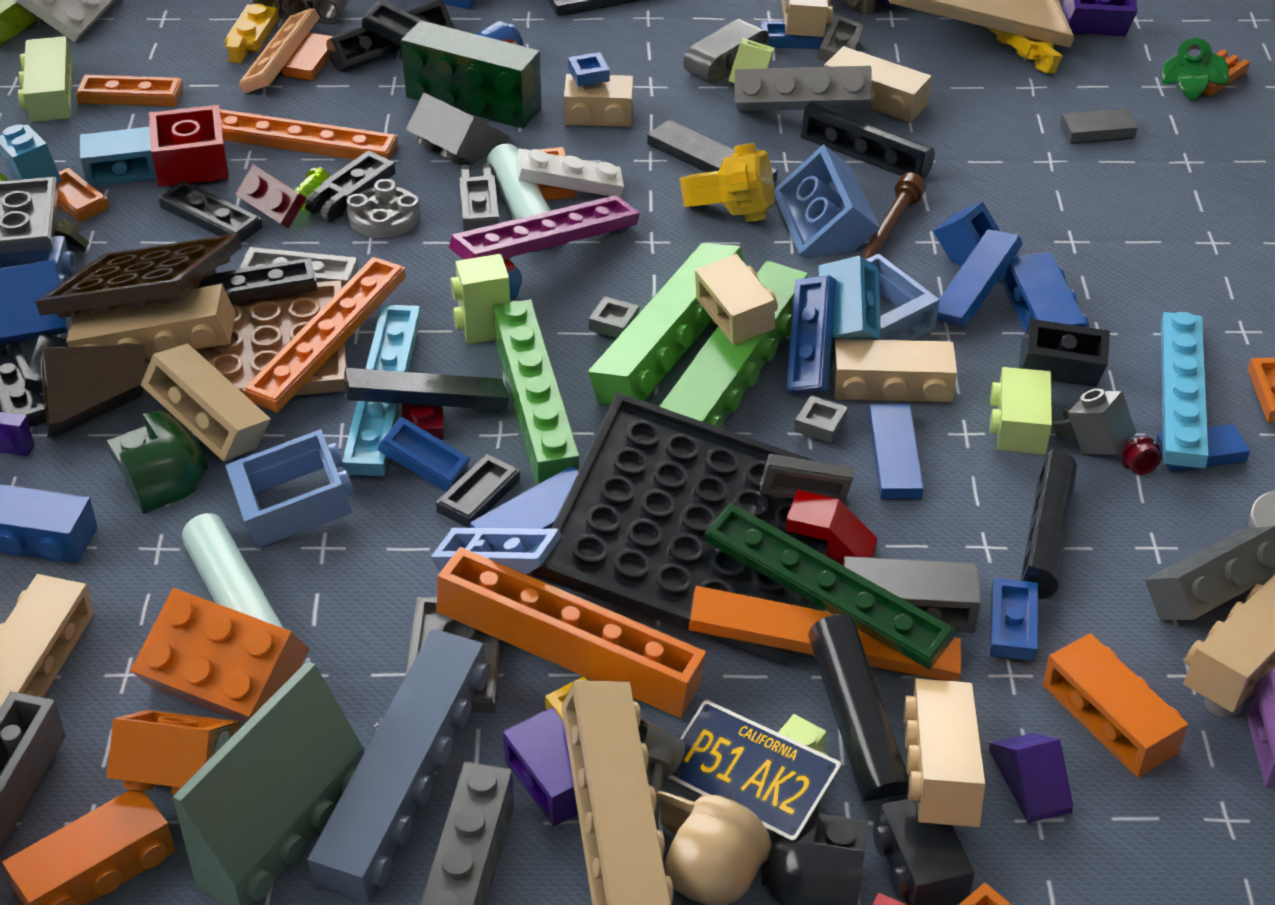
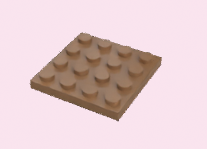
(265, 329)

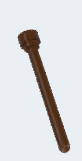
(907, 191)

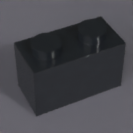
(1067, 350)
(923, 857)

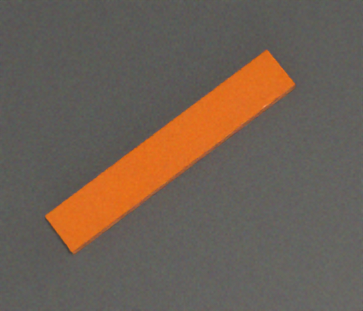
(305, 136)
(324, 334)
(788, 628)

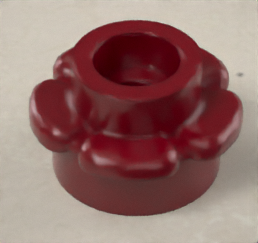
(1141, 455)

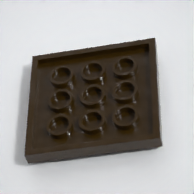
(139, 276)

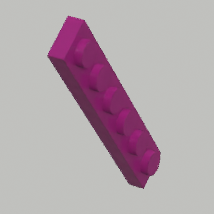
(545, 229)

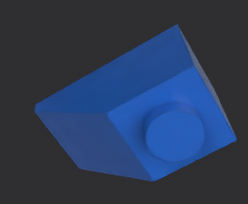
(964, 231)

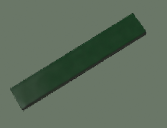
(830, 585)

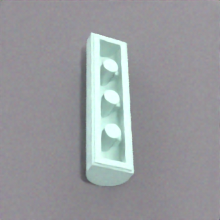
(519, 196)
(225, 568)

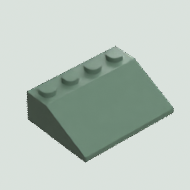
(267, 790)

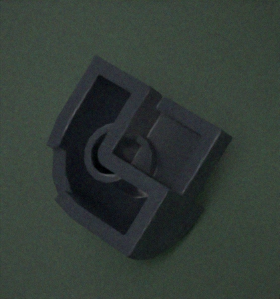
(818, 865)

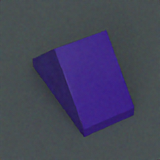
(1035, 774)

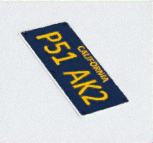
(754, 767)

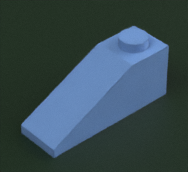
(513, 547)

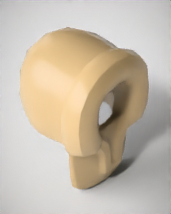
(714, 847)

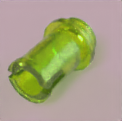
(313, 180)

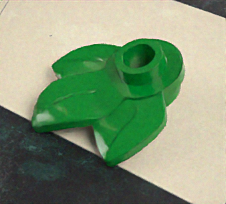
(1197, 71)

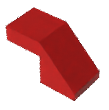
(832, 521)

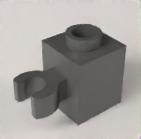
(1099, 422)

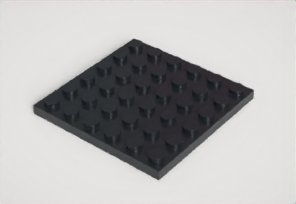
(643, 514)

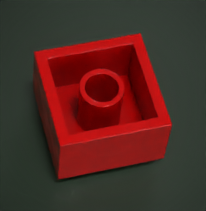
(188, 145)

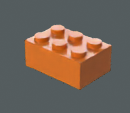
(217, 656)

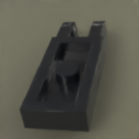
(350, 180)

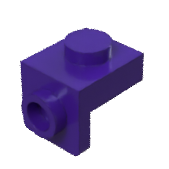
(15, 434)

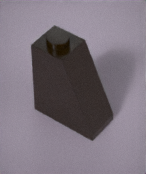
(88, 382)

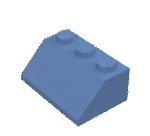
(825, 206)

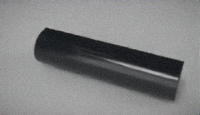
(362, 44)
(866, 142)
(1049, 523)
(858, 708)

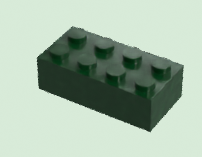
(473, 73)

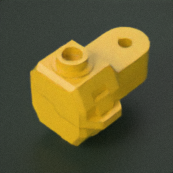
(741, 184)

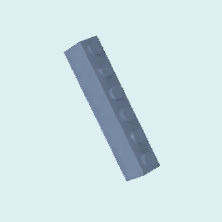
(398, 766)

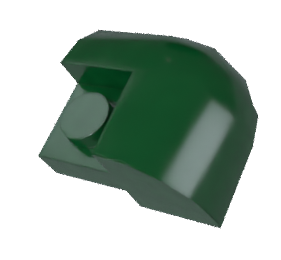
(159, 461)

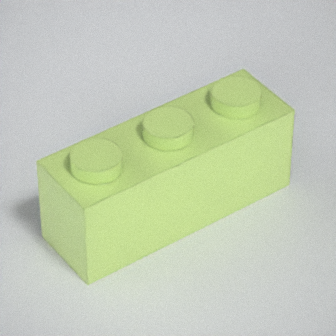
(46, 79)

